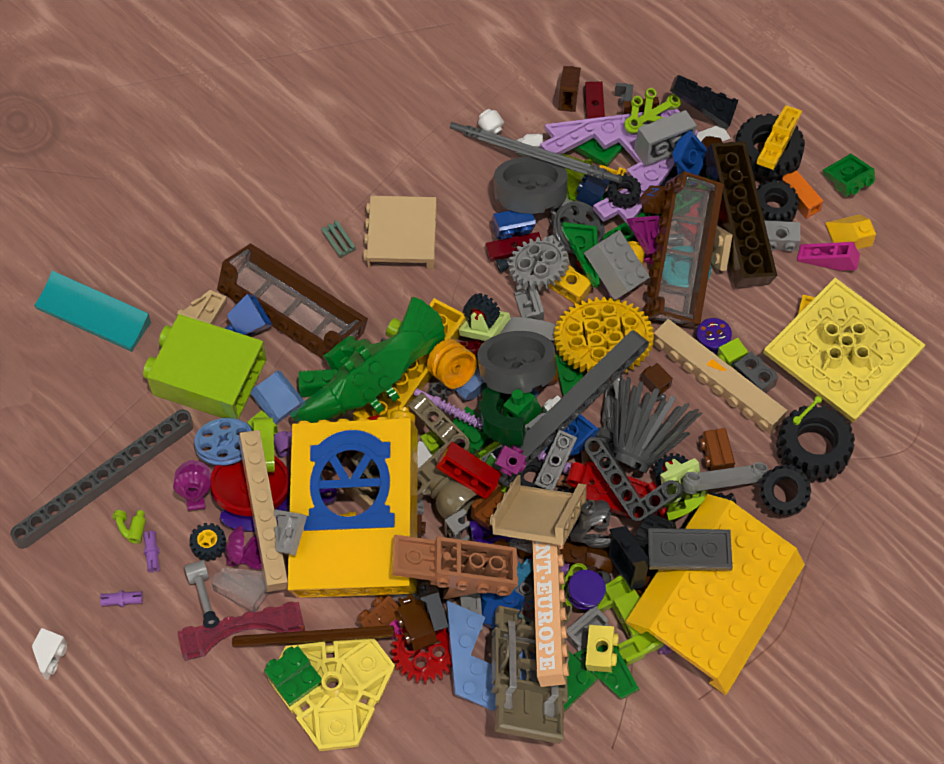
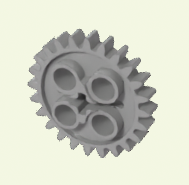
(538, 263)

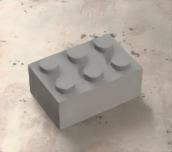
(659, 138)
(617, 265)

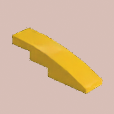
(779, 137)

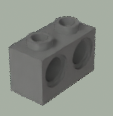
(759, 372)

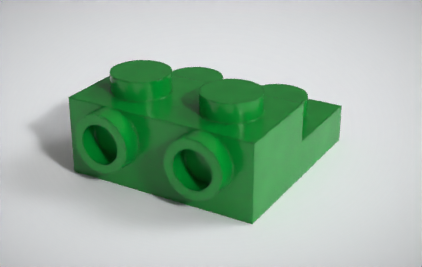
(850, 174)
(477, 439)
(292, 675)

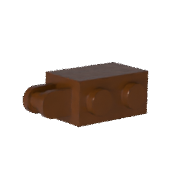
(416, 623)

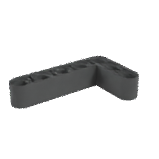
(626, 485)

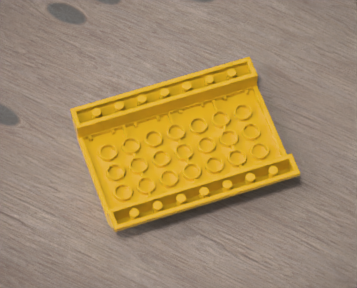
(715, 614)

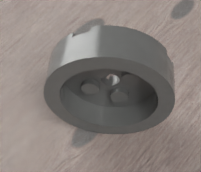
(519, 175)
(506, 351)

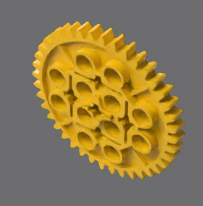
(602, 329)

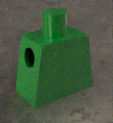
(522, 405)

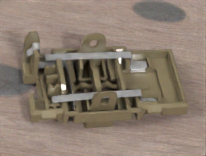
(523, 705)

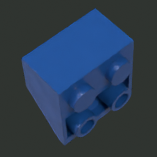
(512, 223)

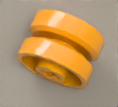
(452, 363)

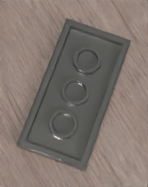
(689, 549)

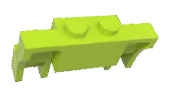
(623, 600)

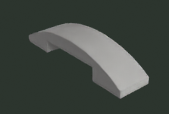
(533, 325)

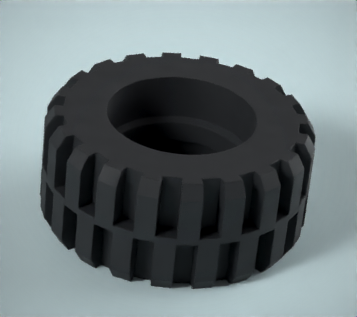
(757, 131)
(823, 422)

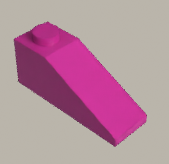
(834, 256)

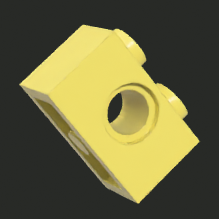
(599, 636)

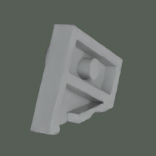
(288, 531)

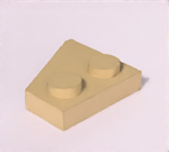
(721, 249)
(205, 308)

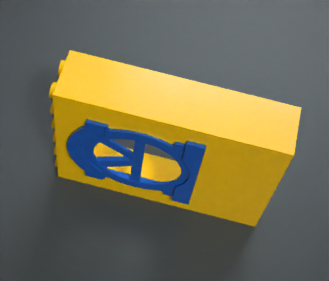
(355, 552)

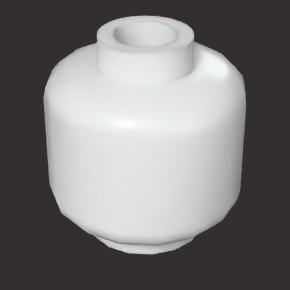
(491, 121)

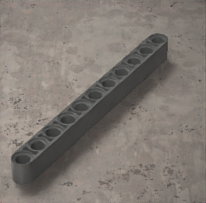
(578, 399)
(98, 486)

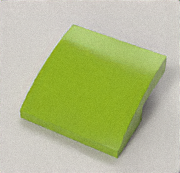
(690, 503)

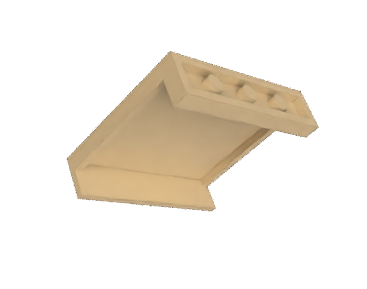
(401, 230)
(537, 513)

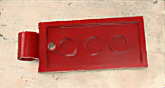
(601, 490)

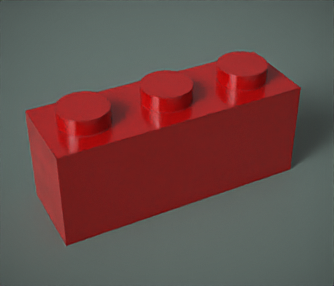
(468, 470)

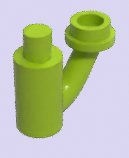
(137, 525)

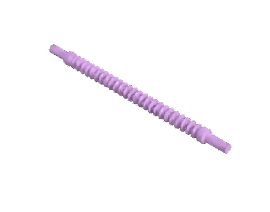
(442, 405)

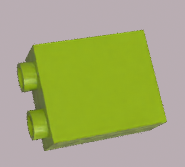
(205, 367)

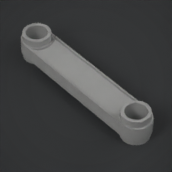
(724, 478)

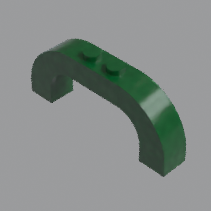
(497, 426)

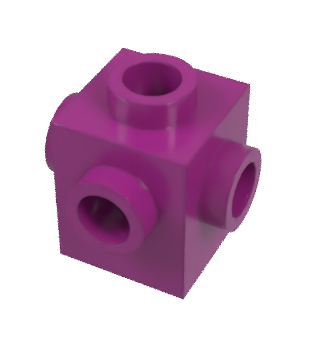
(503, 460)

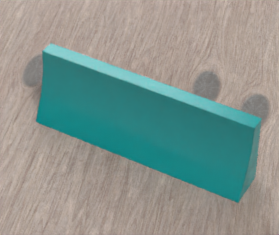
(93, 311)

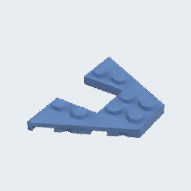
(471, 675)

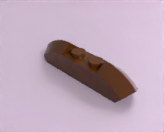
(592, 558)

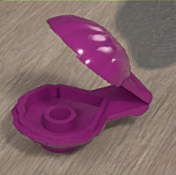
(192, 483)
(241, 554)

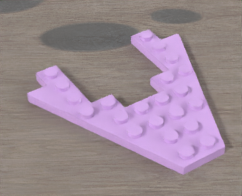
(608, 132)

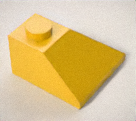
(852, 229)

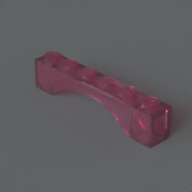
(198, 641)

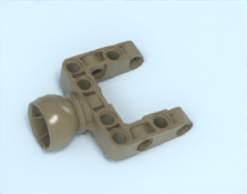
(449, 493)

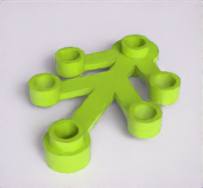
(649, 113)

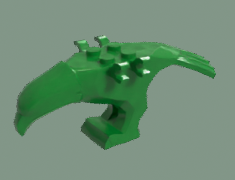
(371, 368)

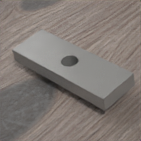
(550, 472)

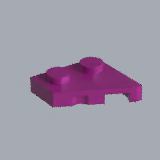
(645, 231)

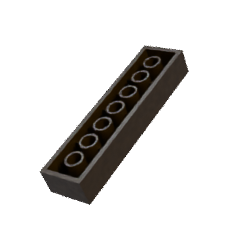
(741, 214)

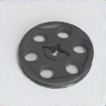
(580, 218)

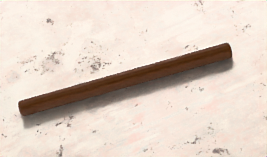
(313, 636)

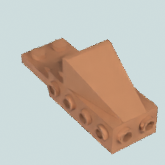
(456, 565)

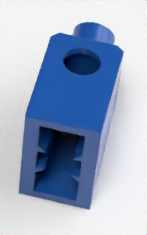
(248, 317)

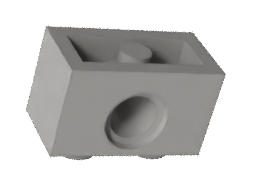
(788, 231)

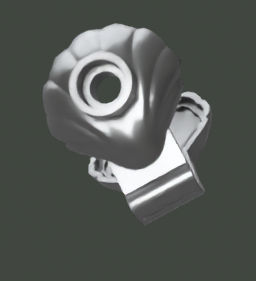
(591, 514)

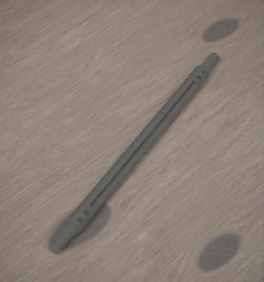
(536, 152)

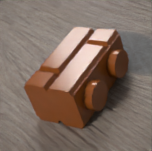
(717, 449)

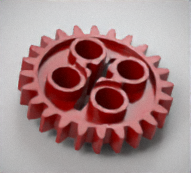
(435, 665)

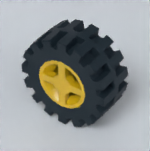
(206, 535)

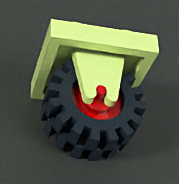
(483, 318)
(674, 469)

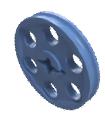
(221, 441)

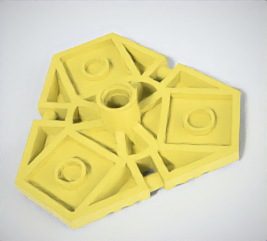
(336, 714)

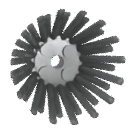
(642, 440)

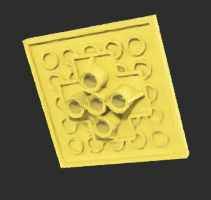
(847, 380)

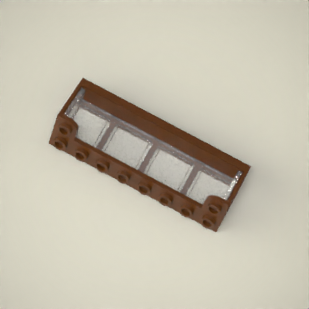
(683, 250)
(290, 300)

